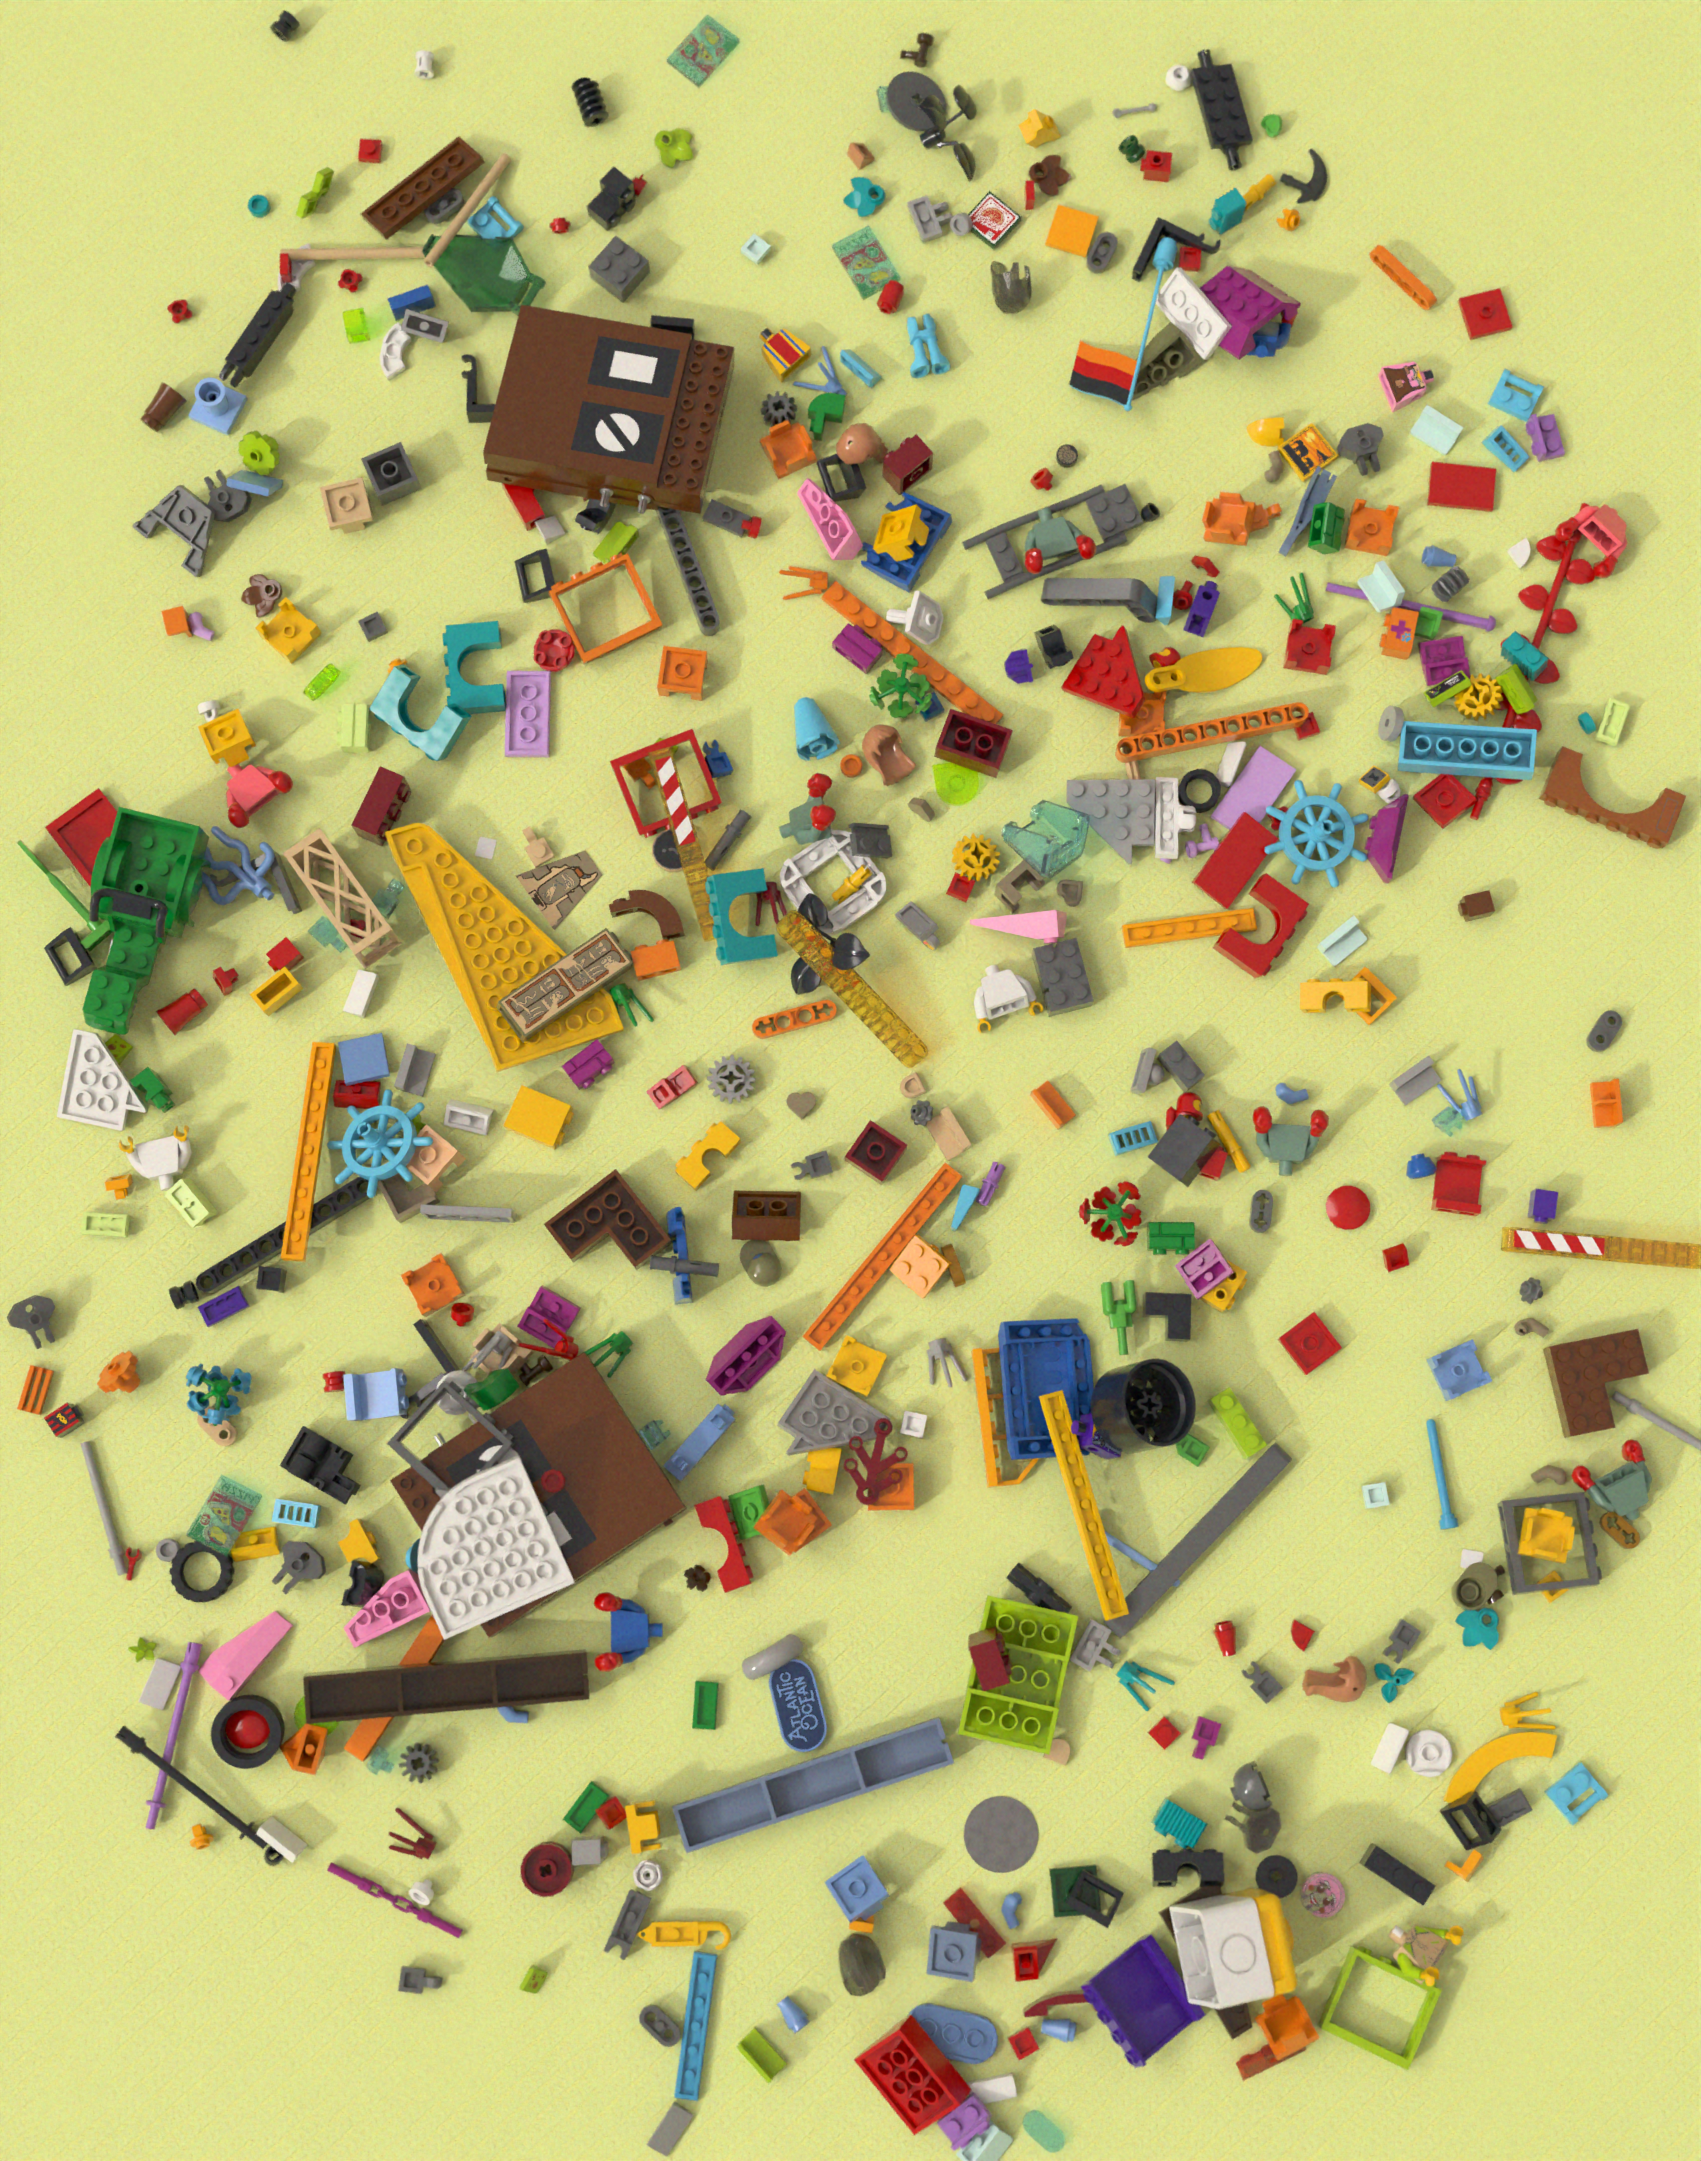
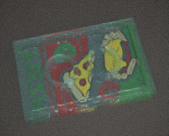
(703, 50)
(865, 262)
(224, 1515)

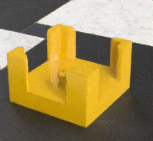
(289, 631)
(856, 1366)

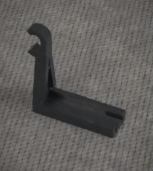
(1174, 232)
(475, 412)
(442, 1356)

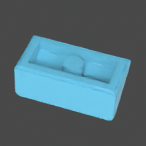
(859, 367)
(1165, 599)

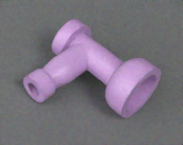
(1208, 843)

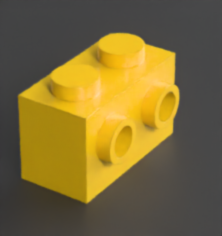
(1222, 1295)

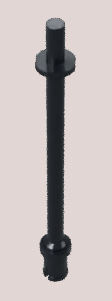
(139, 1746)

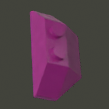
(1385, 837)
(747, 1356)

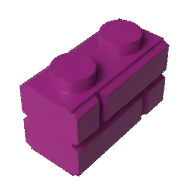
(857, 647)
(588, 1065)

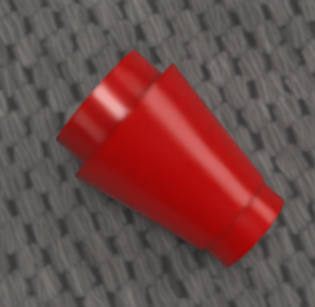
(1226, 1637)

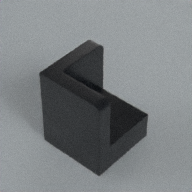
(271, 1279)

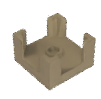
(1007, 890)

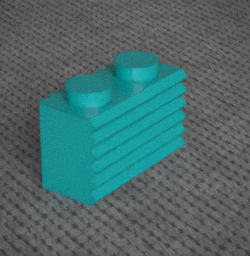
(1227, 211)
(1525, 655)
(1178, 1823)

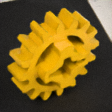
(1489, 695)
(969, 863)

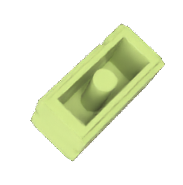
(355, 728)

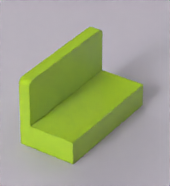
(616, 541)
(1516, 689)
(761, 2054)

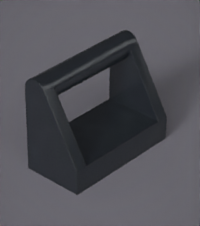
(851, 474)
(535, 557)
(87, 963)
(1478, 1816)
(1086, 1909)

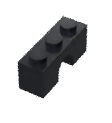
(1206, 1864)
(1397, 1874)

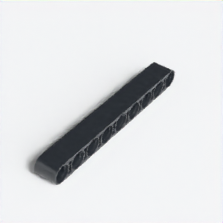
(275, 1237)

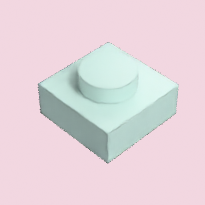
(755, 249)
(1375, 1495)

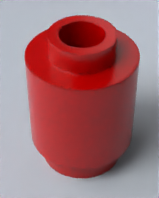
(890, 297)

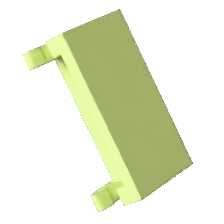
(191, 1202)

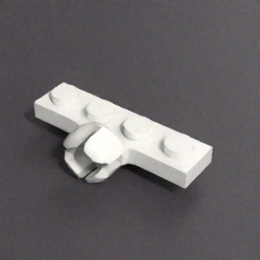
(1170, 818)

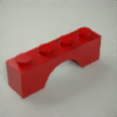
(733, 1572)

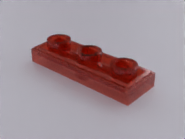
(964, 1911)
(1260, 2061)

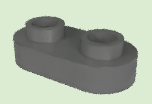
(444, 207)
(1100, 253)
(1604, 1030)
(659, 2025)

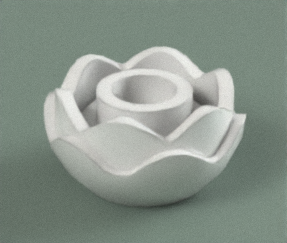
(1178, 83)
(644, 1882)

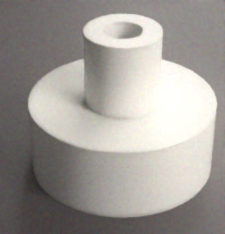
(422, 1892)

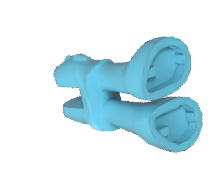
(920, 366)

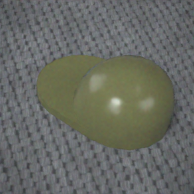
(760, 1262)
(1474, 1586)

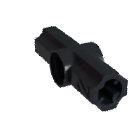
(1037, 1590)

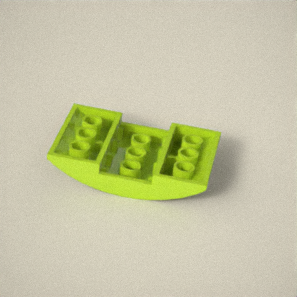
(1027, 1707)

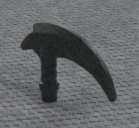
(1315, 186)

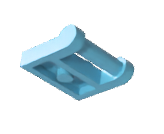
(488, 227)
(1513, 401)
(1571, 1787)

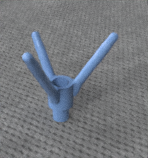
(833, 384)

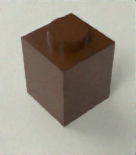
(1476, 906)

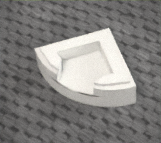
(1520, 552)

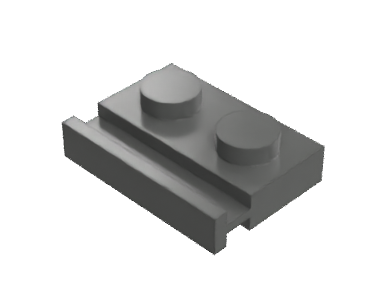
(870, 840)

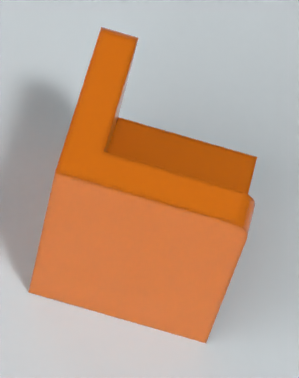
(176, 621)

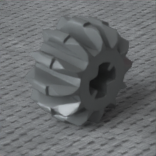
(775, 403)
(1450, 584)
(423, 1770)

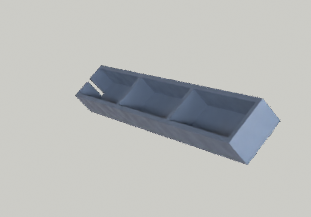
(812, 1784)

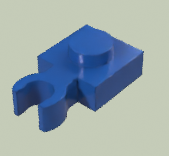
(717, 762)

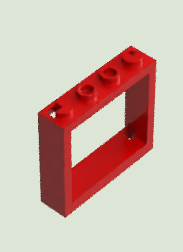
(708, 806)

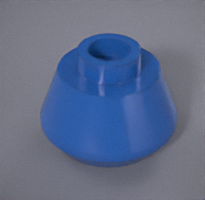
(1420, 1167)

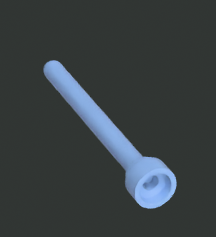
(1134, 1555)

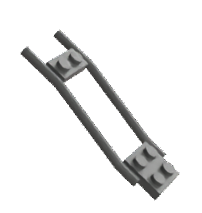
(1111, 511)

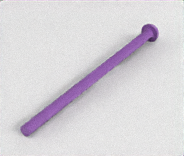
(1453, 616)

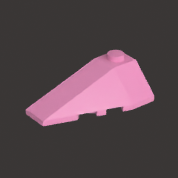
(830, 522)
(1036, 925)
(390, 1607)
(238, 1660)

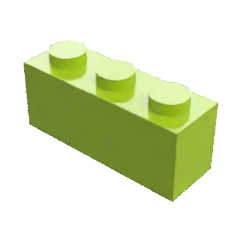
(1237, 1423)

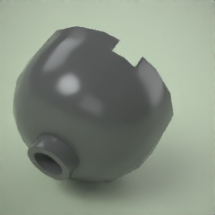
(1250, 1787)

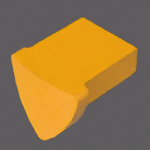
(1469, 1866)

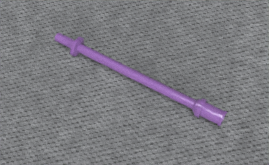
(189, 1667)

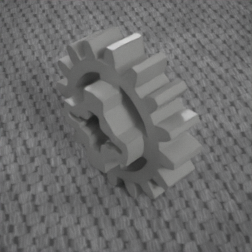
(720, 1078)

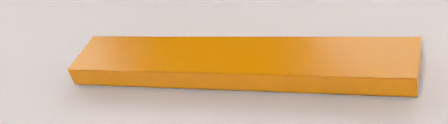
(1188, 927)

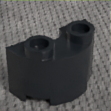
(365, 1584)

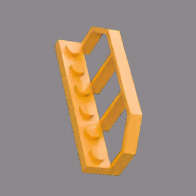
(988, 1428)

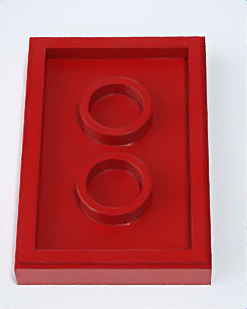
(1461, 486)

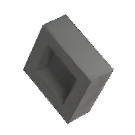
(373, 626)

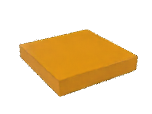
(1071, 230)

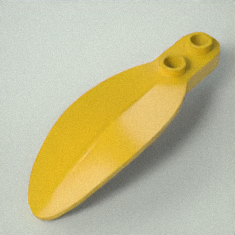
(1206, 670)

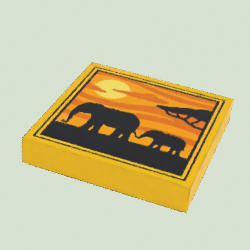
(1307, 451)

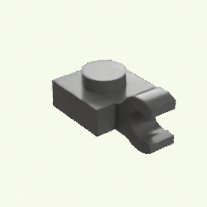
(414, 1980)

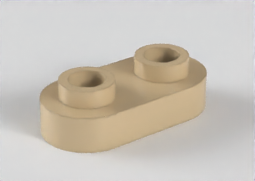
(215, 1431)

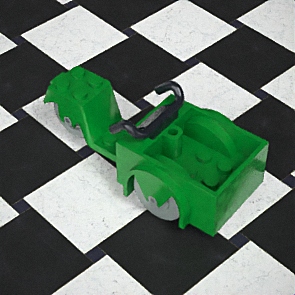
(146, 889)

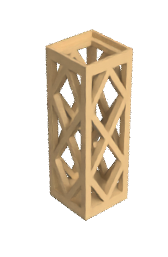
(309, 853)

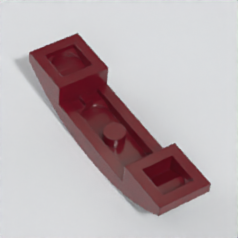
(1040, 2008)

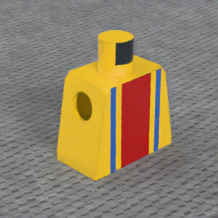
(783, 352)

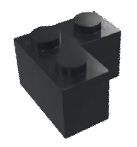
(613, 201)
(1175, 1310)

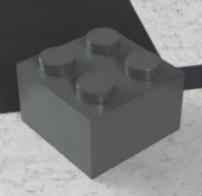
(619, 269)
(391, 473)

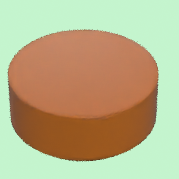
(851, 765)

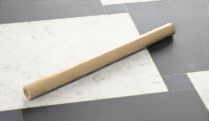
(467, 210)
(354, 253)

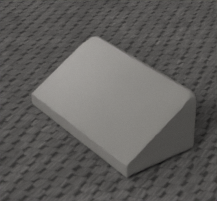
(670, 2129)

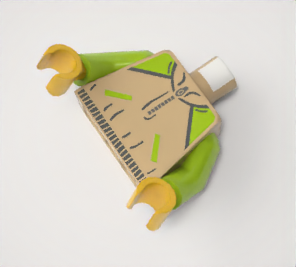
(1422, 1949)

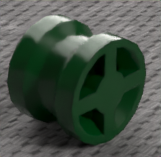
(1132, 149)

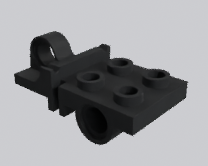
(320, 1464)

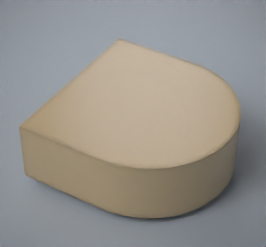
(912, 1086)
(1059, 1751)

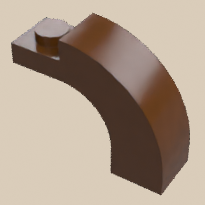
(654, 905)

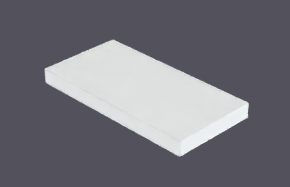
(1192, 313)

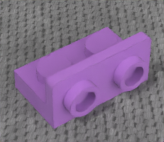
(1545, 437)
(965, 2122)

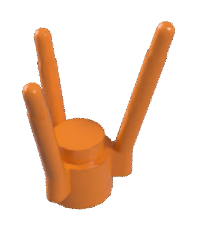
(817, 580)

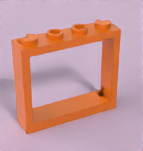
(596, 571)

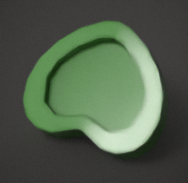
(1272, 124)

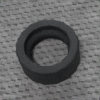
(1199, 774)

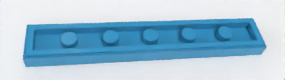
(695, 2026)

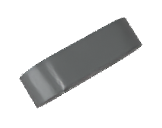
(1266, 1212)

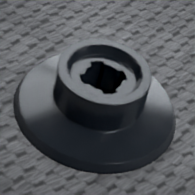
(1285, 1868)

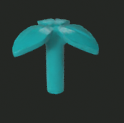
(1401, 1677)

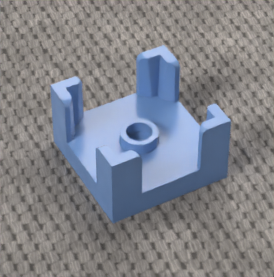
(1458, 1370)

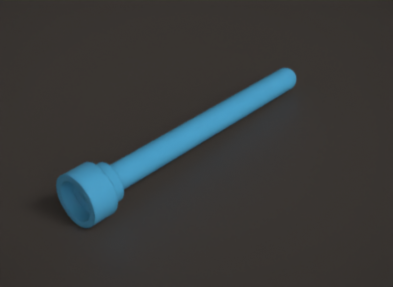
(1447, 1518)

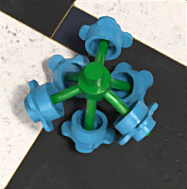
(218, 1387)

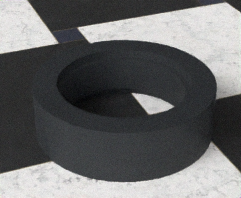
(247, 1760)

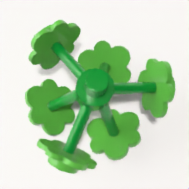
(890, 683)

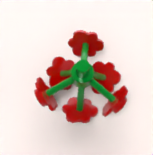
(1124, 1217)

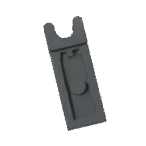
(628, 1922)

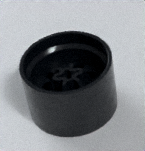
(1167, 1392)

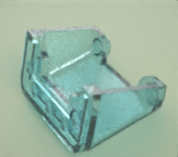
(1051, 838)

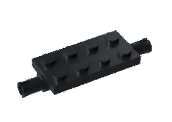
(1221, 108)

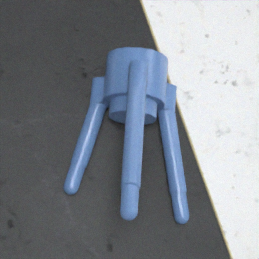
(1470, 1108)

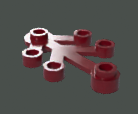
(874, 1465)

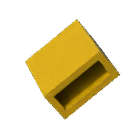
(539, 1117)

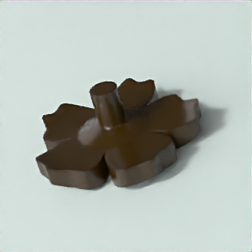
(697, 1578)

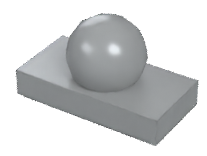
(1146, 1072)

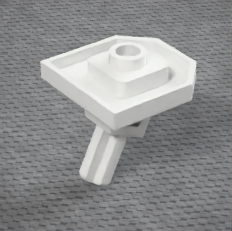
(921, 620)

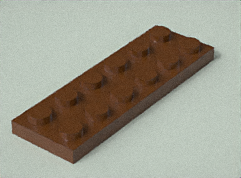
(422, 188)

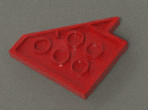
(1107, 675)

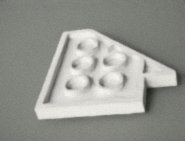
(95, 1085)

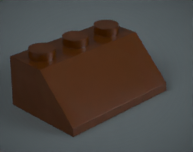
(766, 1215)

